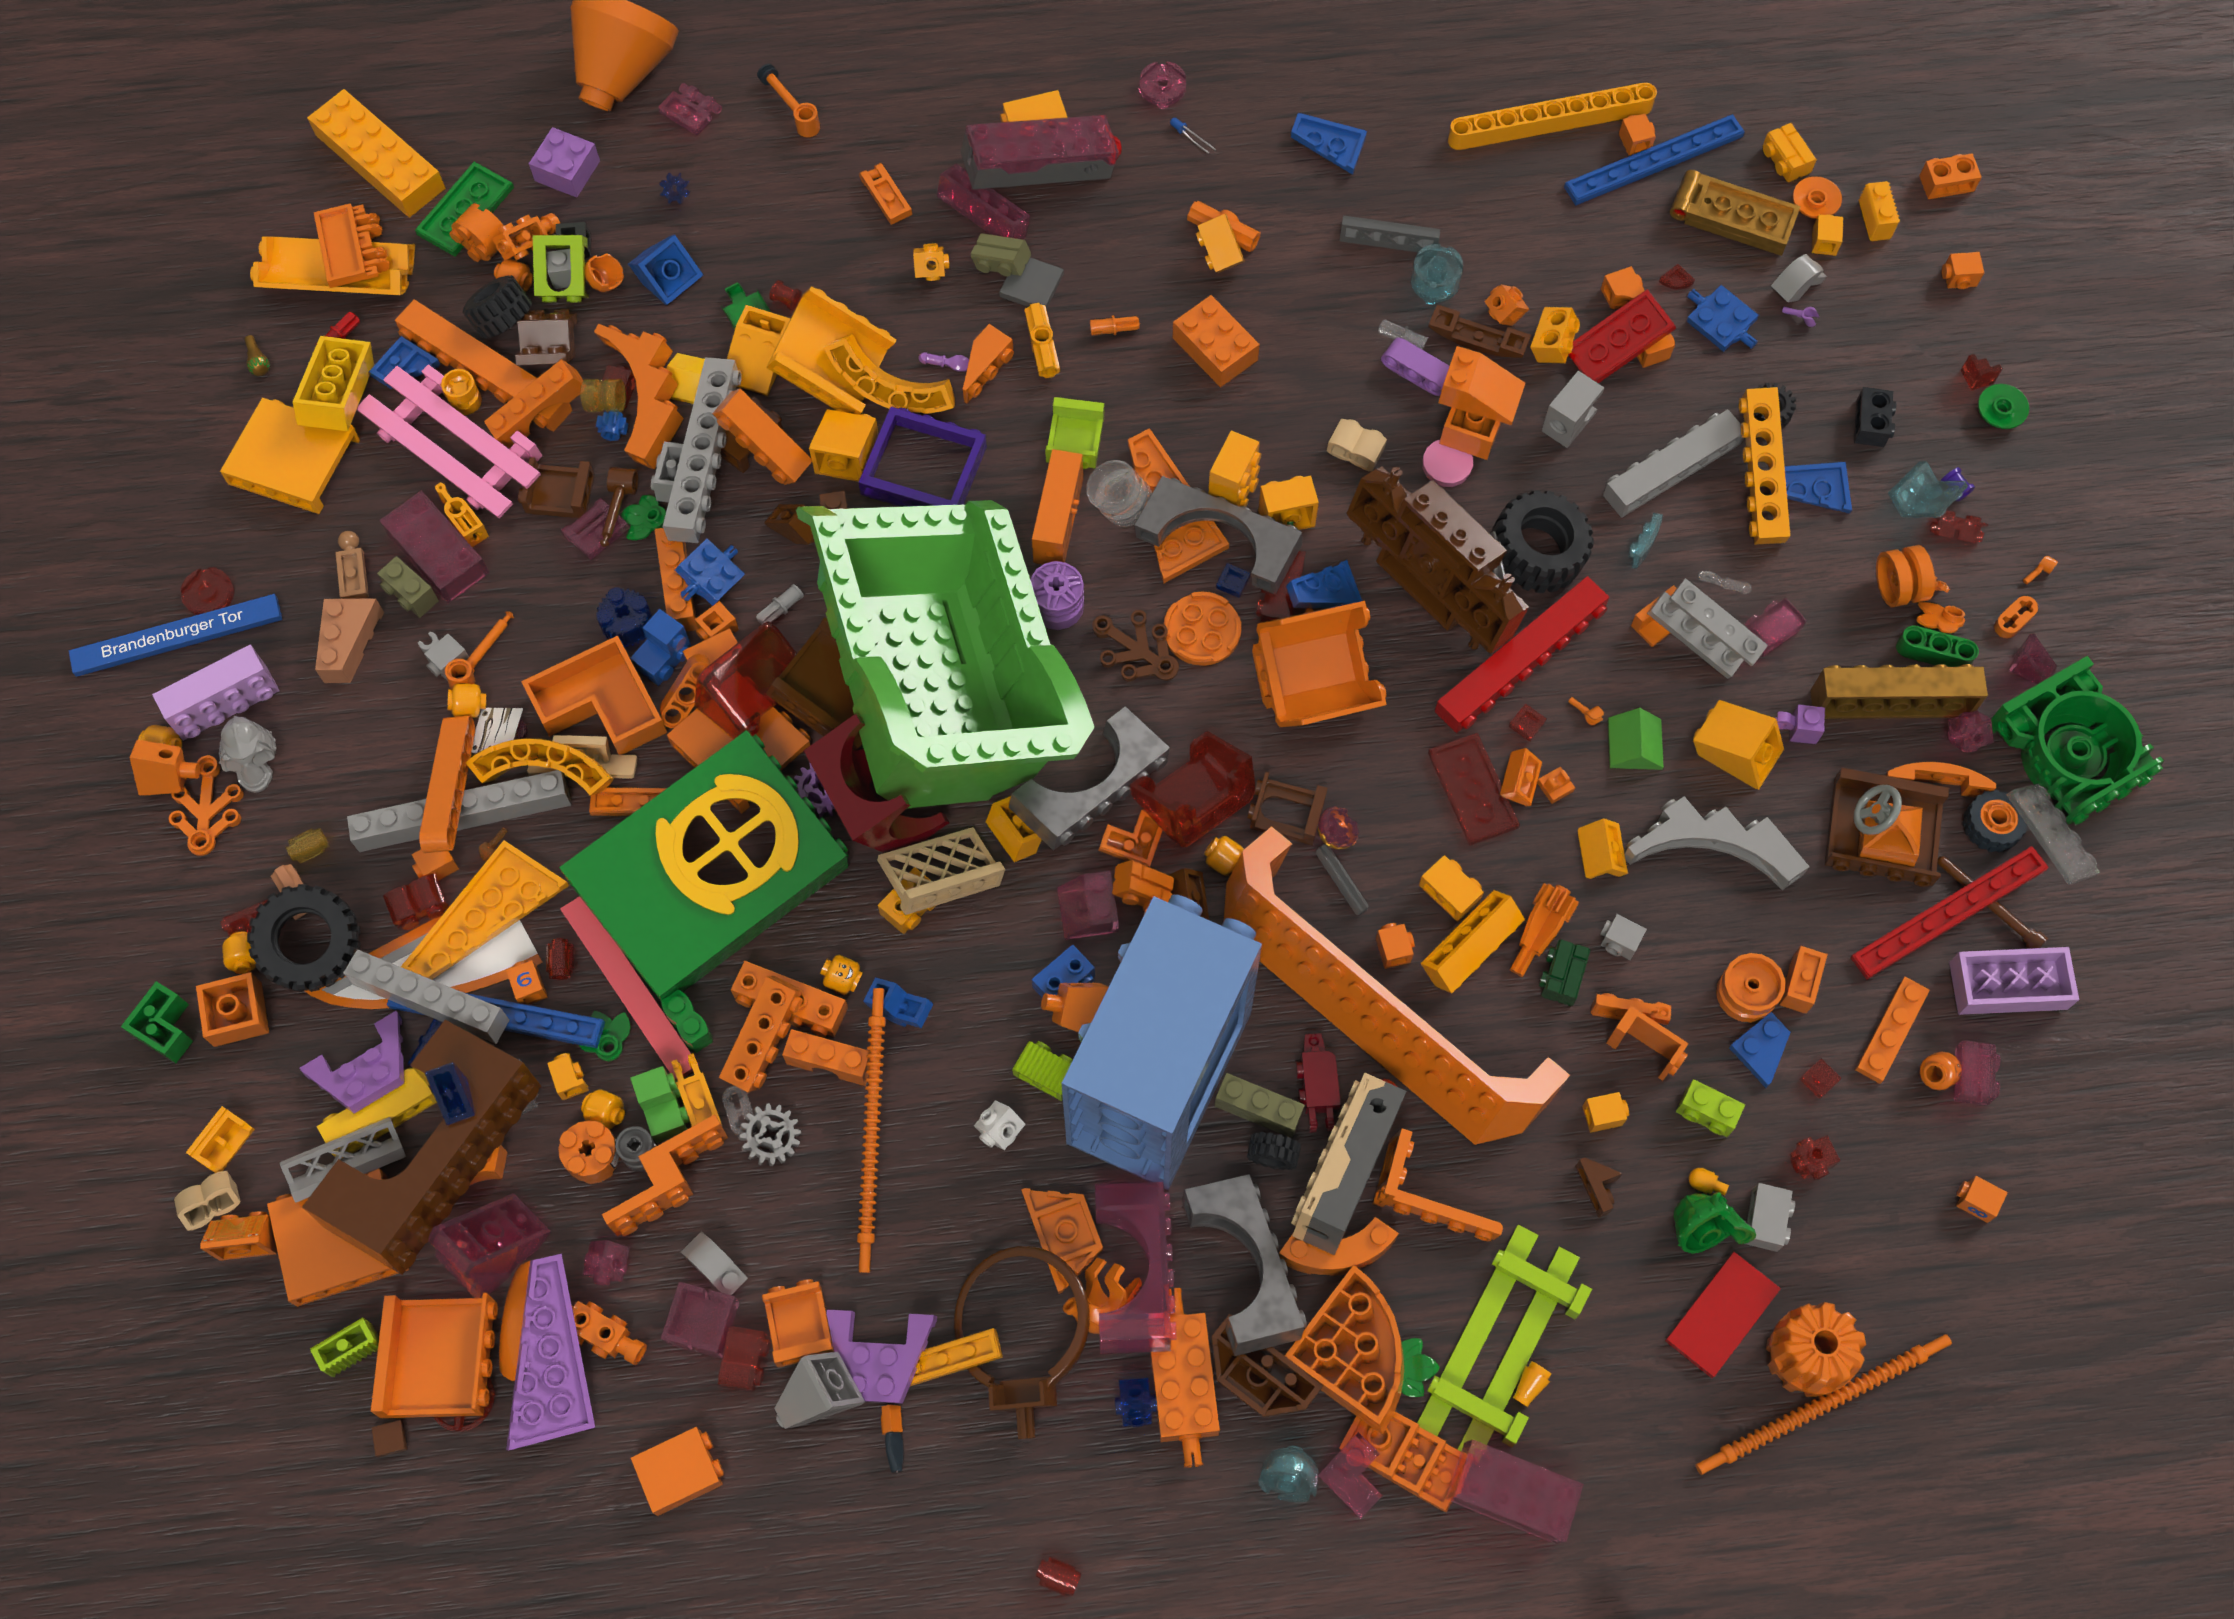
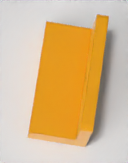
(1602, 849)

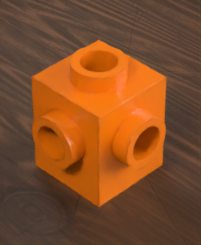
(1506, 304)

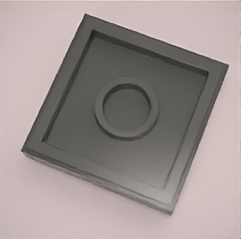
(1034, 285)

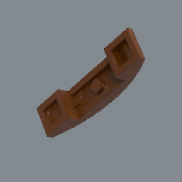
(1478, 336)

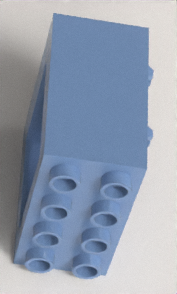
(1160, 1039)

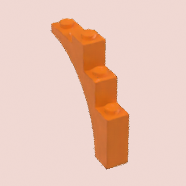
(656, 416)

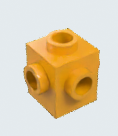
(923, 268)

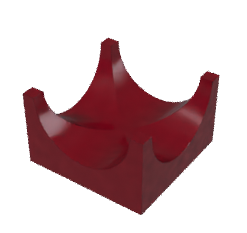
(851, 789)

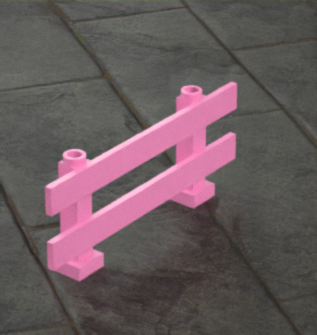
(425, 397)

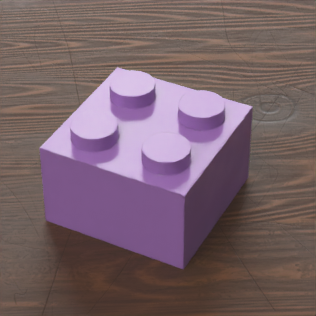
(564, 162)

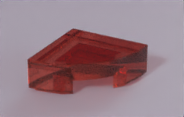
(1677, 278)

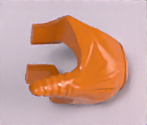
(1096, 1297)

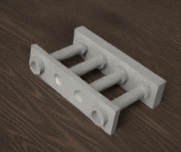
(1707, 628)

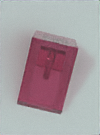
(2033, 661)

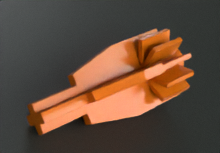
(1544, 923)

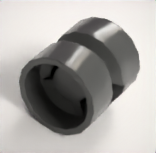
(633, 1143)

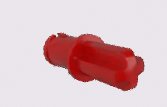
(344, 326)

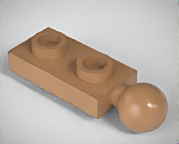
(351, 567)

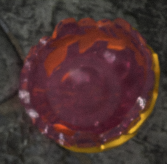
(1337, 828)

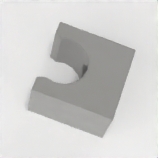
(1572, 409)

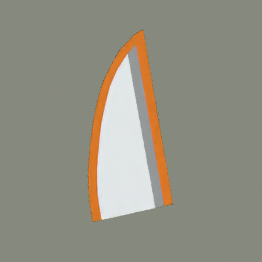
(476, 971)

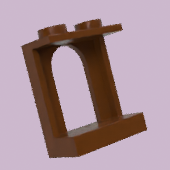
(1269, 788)

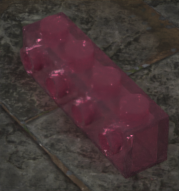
(982, 206)

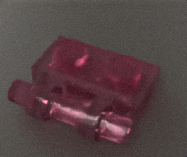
(687, 114)

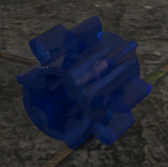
(668, 188)

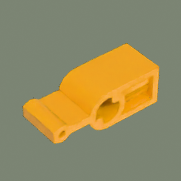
(462, 517)

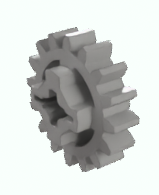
(763, 1124)

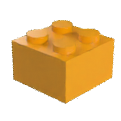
(1290, 501)

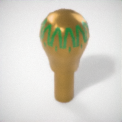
(256, 362)

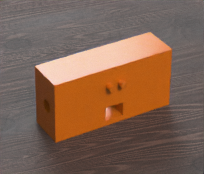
(1057, 507)

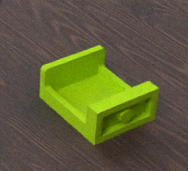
(1076, 429)

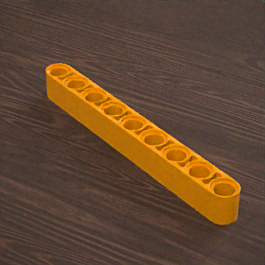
(1551, 116)

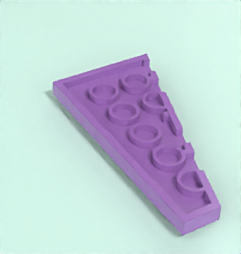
(550, 1374)

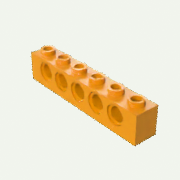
(1767, 403)

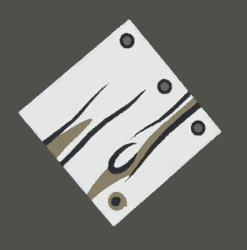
(495, 727)

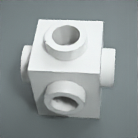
(999, 1125)

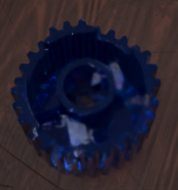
(623, 615)

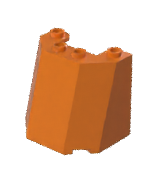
(1316, 666)

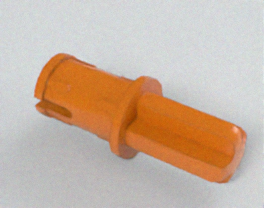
(1113, 325)

